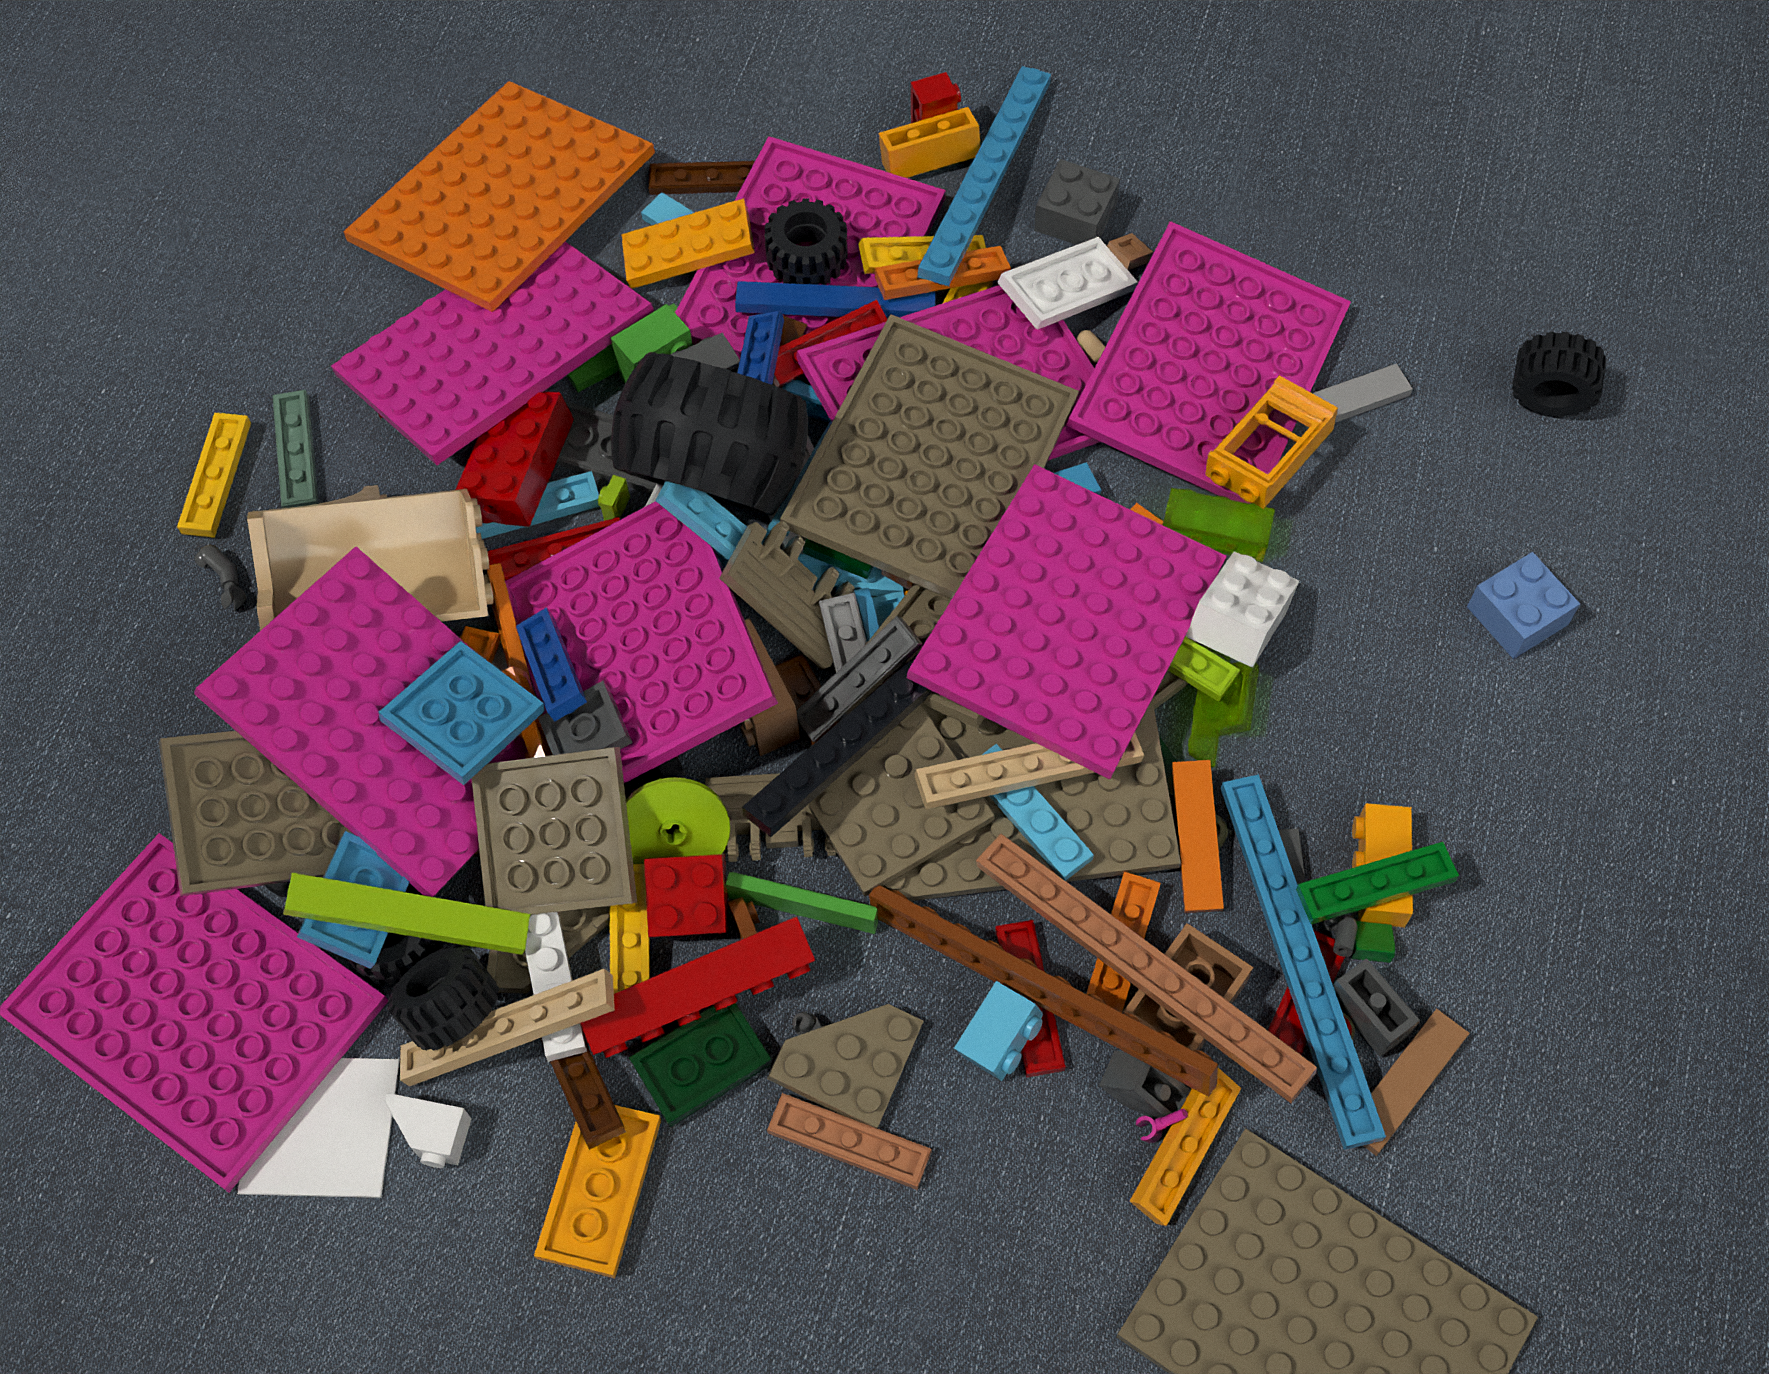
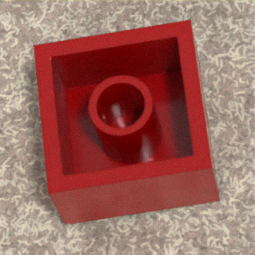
(686, 895)

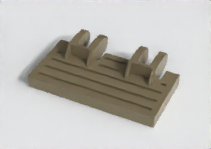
(782, 588)
(736, 792)

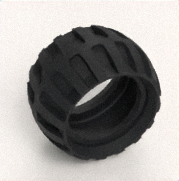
(710, 432)

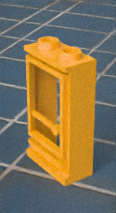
(1246, 479)

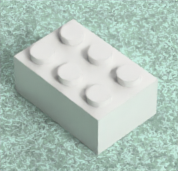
(1242, 608)

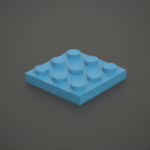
(461, 712)

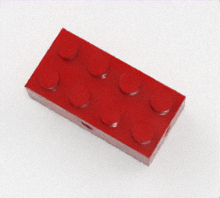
(517, 460)

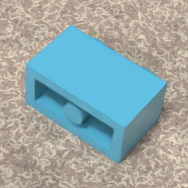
(1000, 1031)

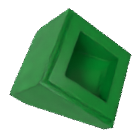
(1374, 942)

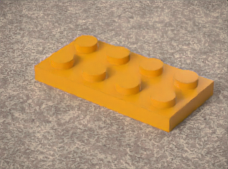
(687, 243)
(598, 1197)

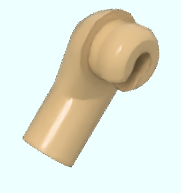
(1090, 345)

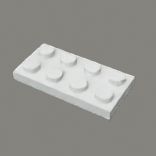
(1067, 282)

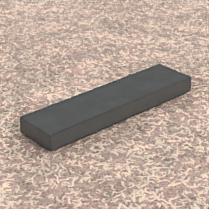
(858, 678)

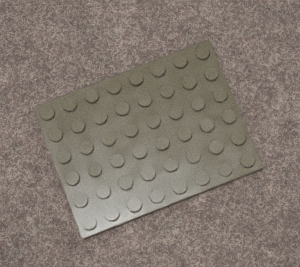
(926, 456)
(1119, 819)
(1313, 1282)

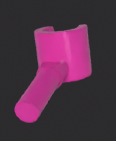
(1160, 1124)

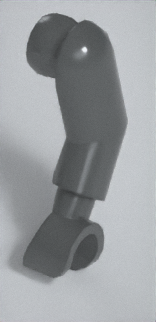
(212, 557)

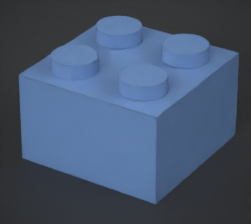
(1523, 605)

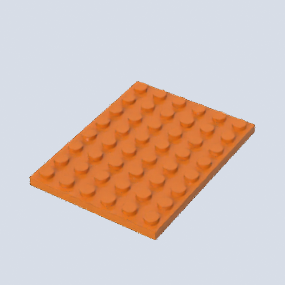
(499, 195)

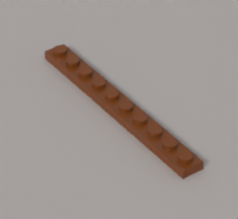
(1047, 991)

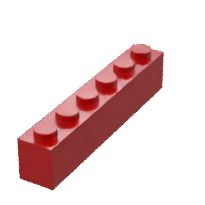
(698, 984)

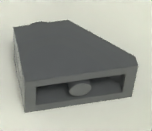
(1142, 1086)

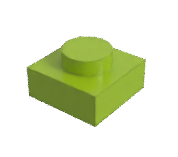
(614, 498)

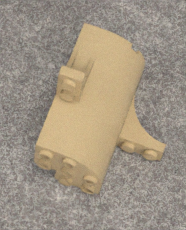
(417, 539)

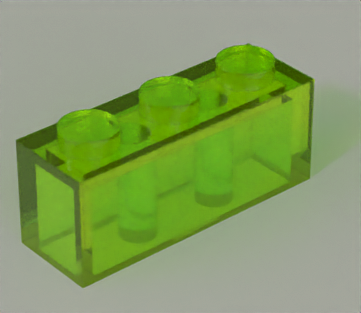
(1220, 522)

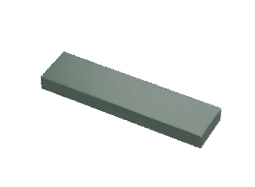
(295, 449)

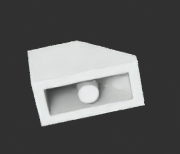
(431, 1128)

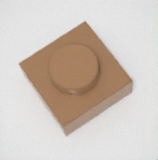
(1130, 251)

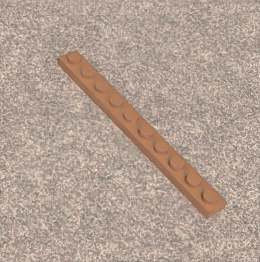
(1148, 969)

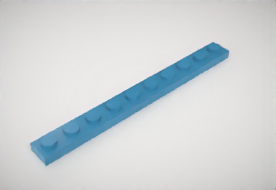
(984, 177)
(1303, 964)

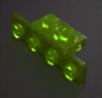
(1224, 717)

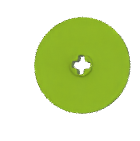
(679, 801)

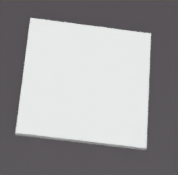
(335, 1138)

